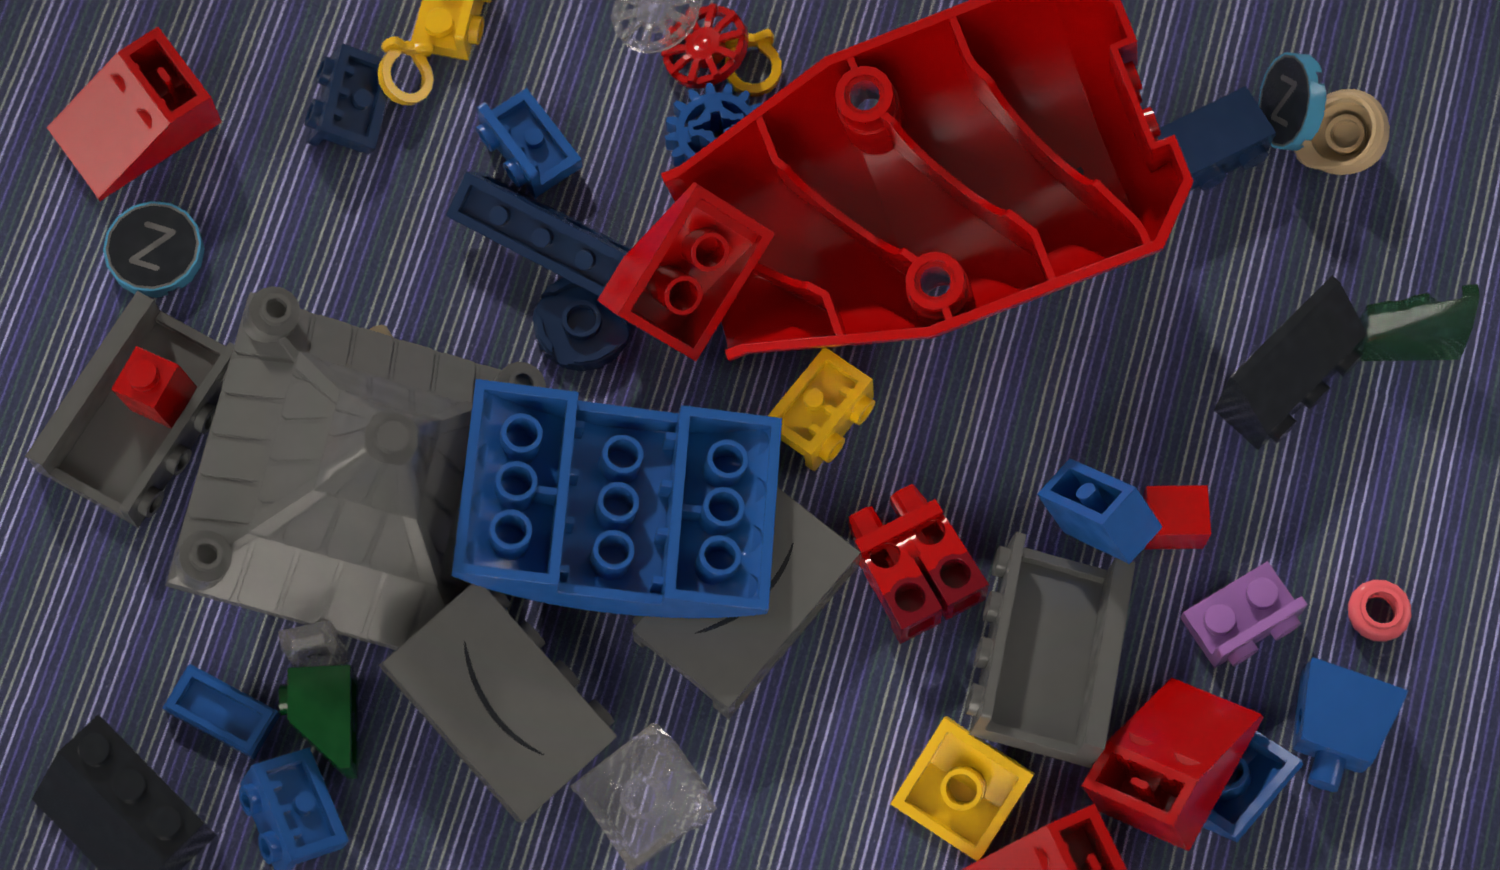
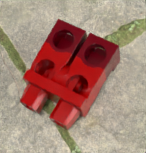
(916, 564)

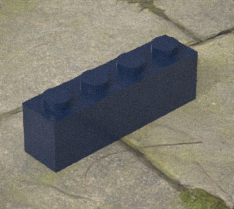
(1221, 137)

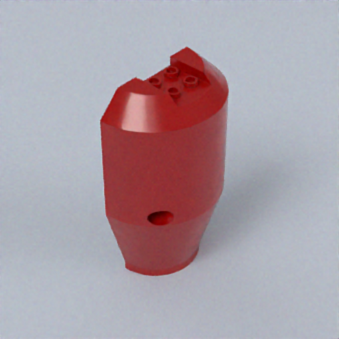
(947, 178)

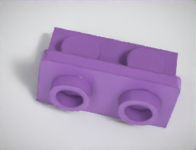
(1242, 615)

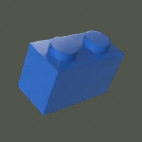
(1100, 510)

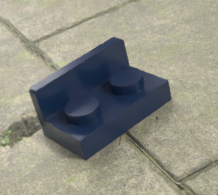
(349, 100)

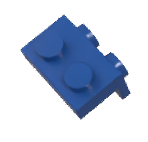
(528, 141)

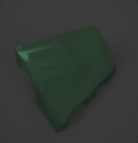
(1419, 327)

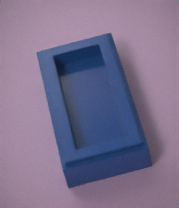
(221, 711)

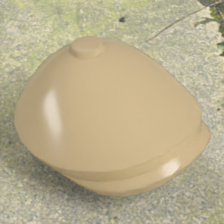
(1349, 136)

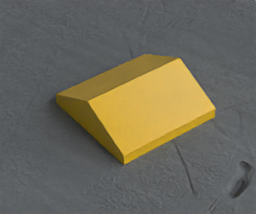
(962, 789)

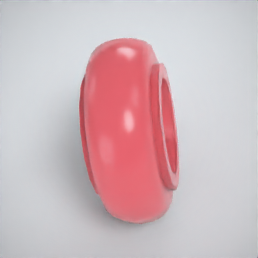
(1365, 624)

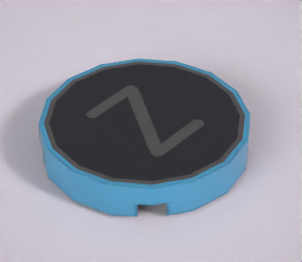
(1293, 99)
(153, 248)

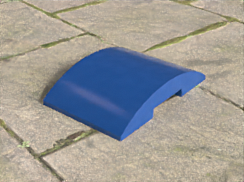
(618, 504)

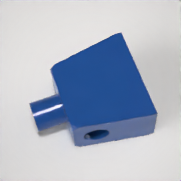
(1342, 720)

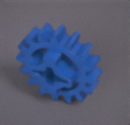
(717, 113)

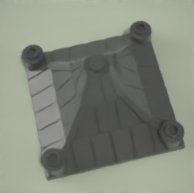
(332, 475)

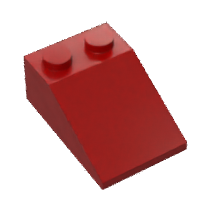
(687, 270)

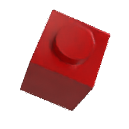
(154, 387)
(1182, 513)

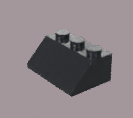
(1293, 366)
(118, 805)

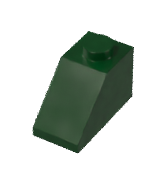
(324, 711)

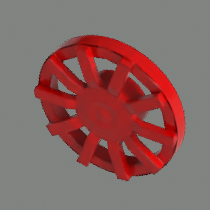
(708, 48)

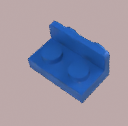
(291, 810)

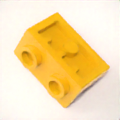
(450, 26)
(824, 407)

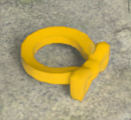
(763, 41)
(419, 52)

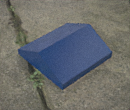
(1252, 787)

